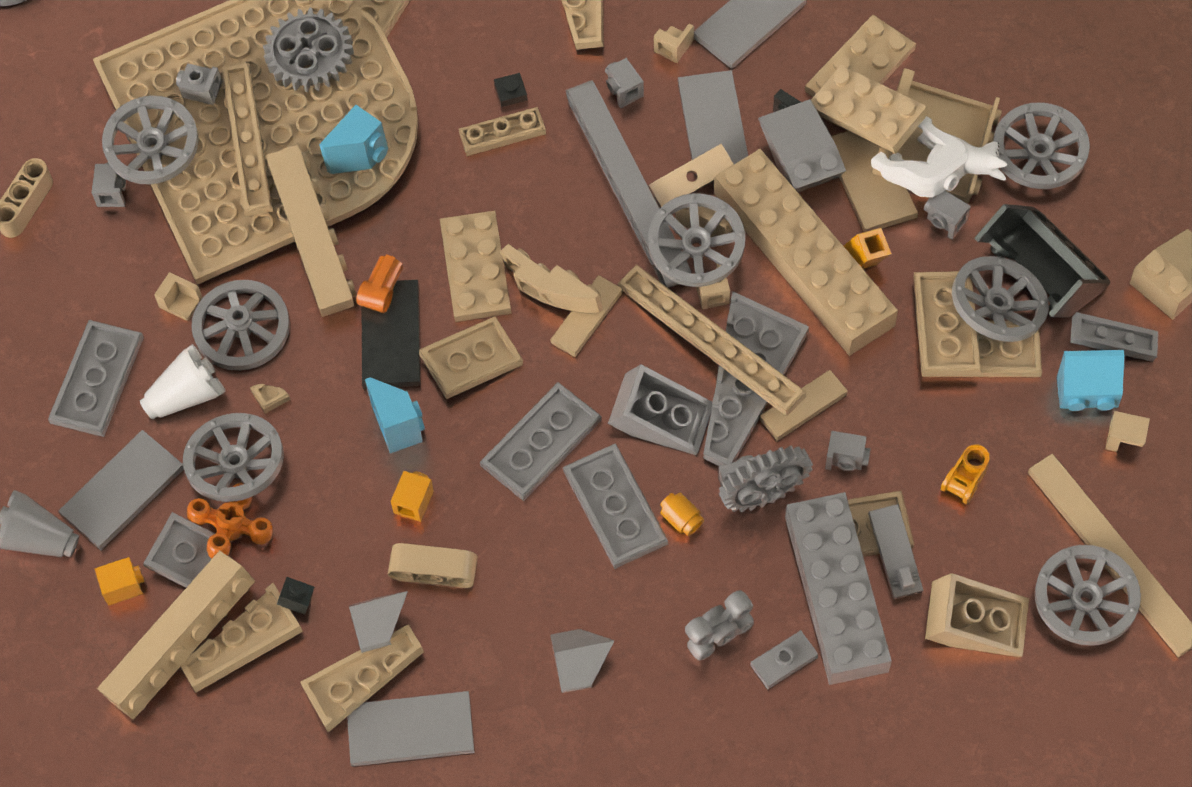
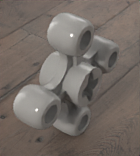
(719, 625)

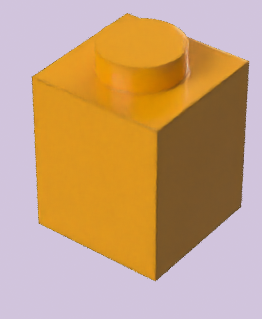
(868, 248)
(412, 495)
(119, 580)

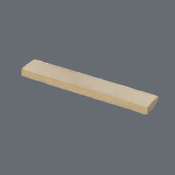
(247, 139)

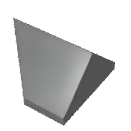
(376, 620)
(579, 657)

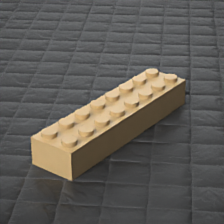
(806, 252)

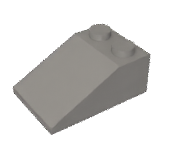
(802, 146)
(660, 411)

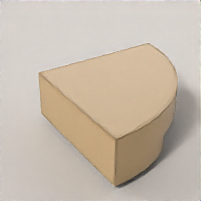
(269, 396)

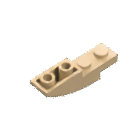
(554, 288)

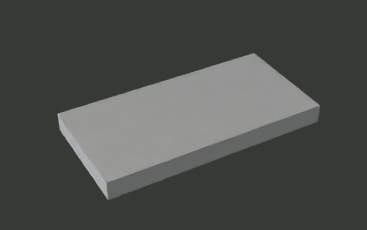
(743, 26)
(712, 114)
(96, 378)
(540, 441)
(121, 489)
(615, 506)
(411, 729)

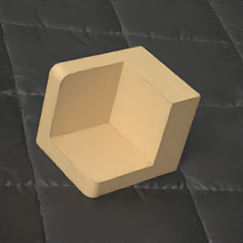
(673, 42)
(714, 294)
(178, 296)
(1126, 429)

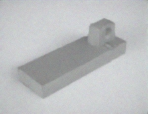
(1114, 335)
(895, 551)

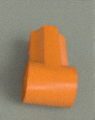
(378, 290)

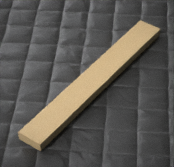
(712, 340)
(1097, 531)

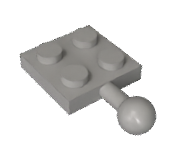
(179, 550)

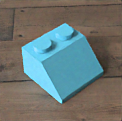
(354, 143)
(1091, 379)
(396, 415)

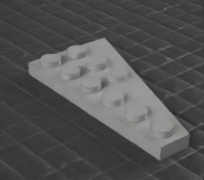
(734, 404)

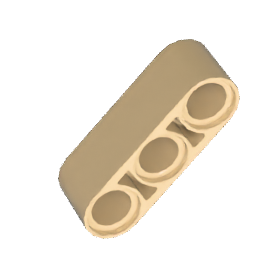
(24, 185)
(432, 565)

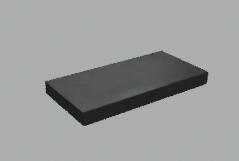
(393, 339)

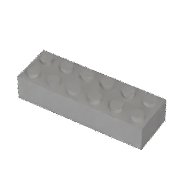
(837, 588)

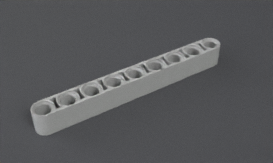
(620, 169)

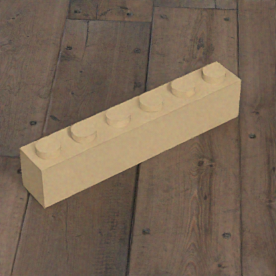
(310, 230)
(176, 634)

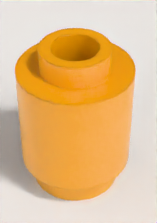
(681, 513)

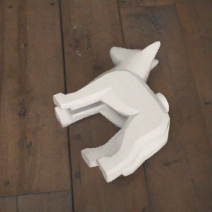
(945, 164)

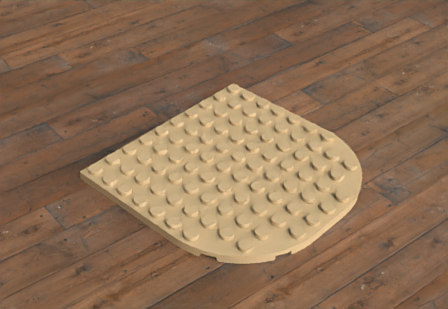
(206, 197)

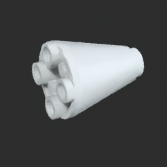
(182, 385)

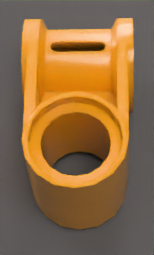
(964, 477)

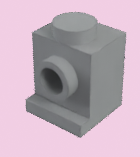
(624, 82)
(199, 83)
(108, 187)
(947, 213)
(847, 451)

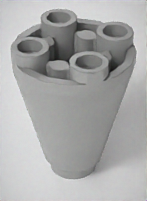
(34, 529)

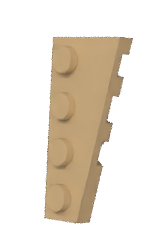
(585, 22)
(241, 641)
(353, 680)

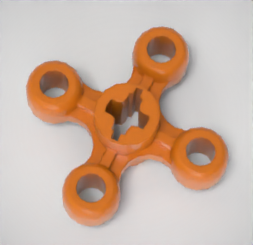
(229, 523)

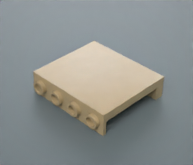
(953, 115)

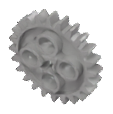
(308, 49)
(765, 478)

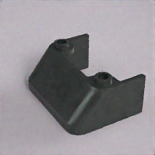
(1048, 254)

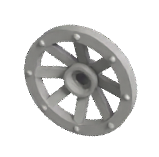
(148, 137)
(1042, 143)
(696, 235)
(997, 301)
(242, 327)
(233, 459)
(1090, 590)

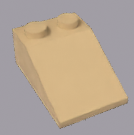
(1167, 275)
(976, 616)

